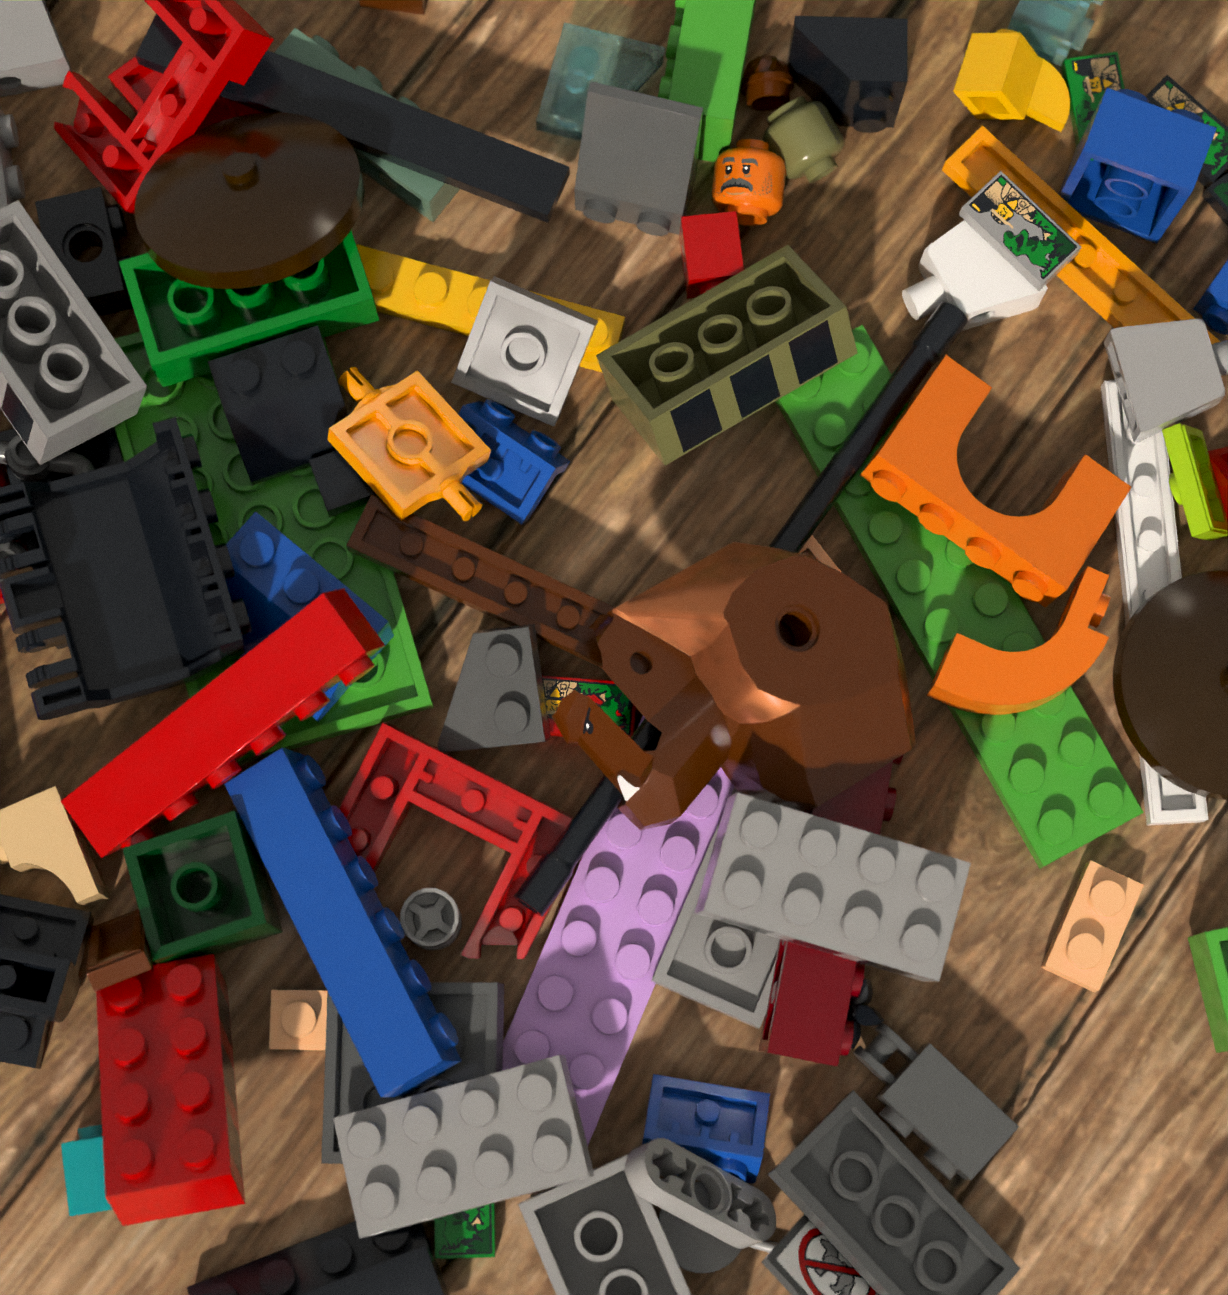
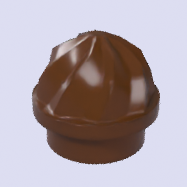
(766, 83)

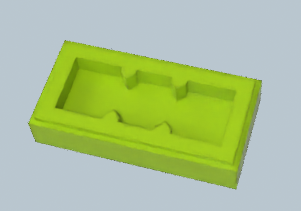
(1194, 482)

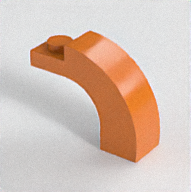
(1011, 682)

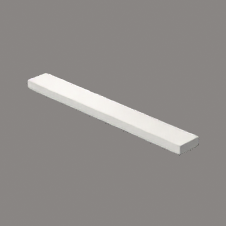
(1147, 564)

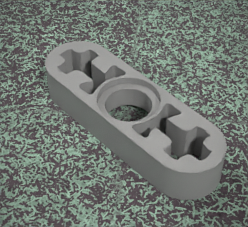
(678, 1197)

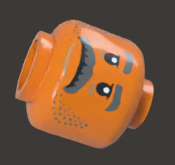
(749, 182)

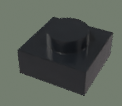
(22, 1039)

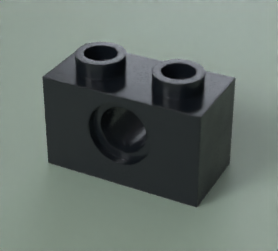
(84, 221)

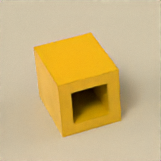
(998, 75)

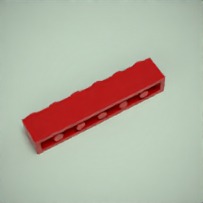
(224, 722)

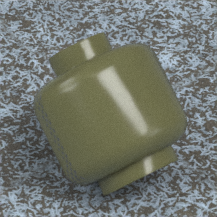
(804, 139)

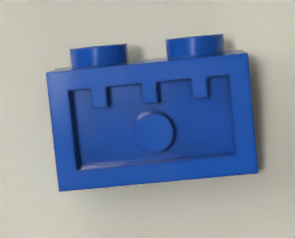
(518, 464)
(711, 1122)

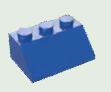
(281, 581)

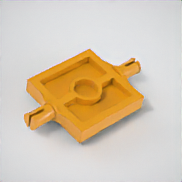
(408, 444)

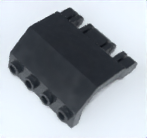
(120, 579)

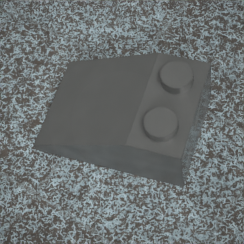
(637, 159)

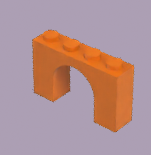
(921, 473)

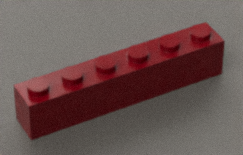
(811, 986)

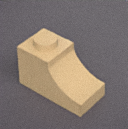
(45, 837)

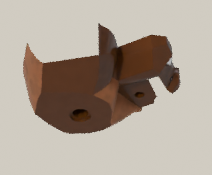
(751, 671)

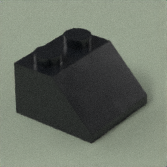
(852, 67)
(280, 402)

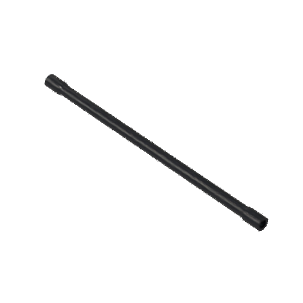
(927, 348)

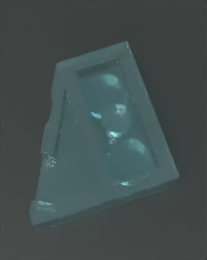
(596, 57)

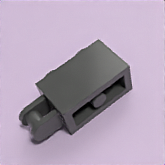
(937, 1106)

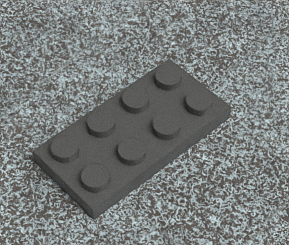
(888, 1209)

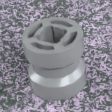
(423, 913)

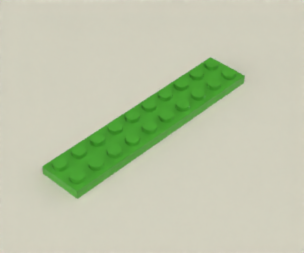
(1040, 760)

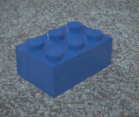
(1140, 165)

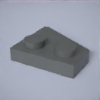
(498, 693)

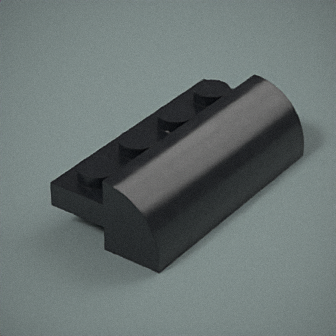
(40, 957)
(338, 1265)

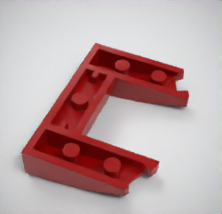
(217, 47)
(409, 771)

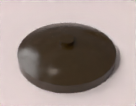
(250, 200)
(1175, 682)

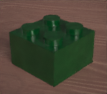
(201, 890)

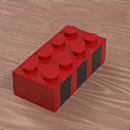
(169, 1093)

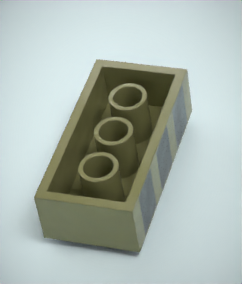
(727, 354)

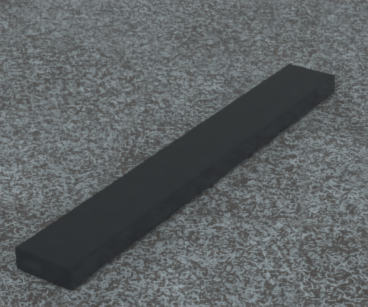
(388, 128)

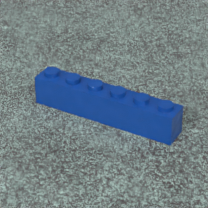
(344, 923)

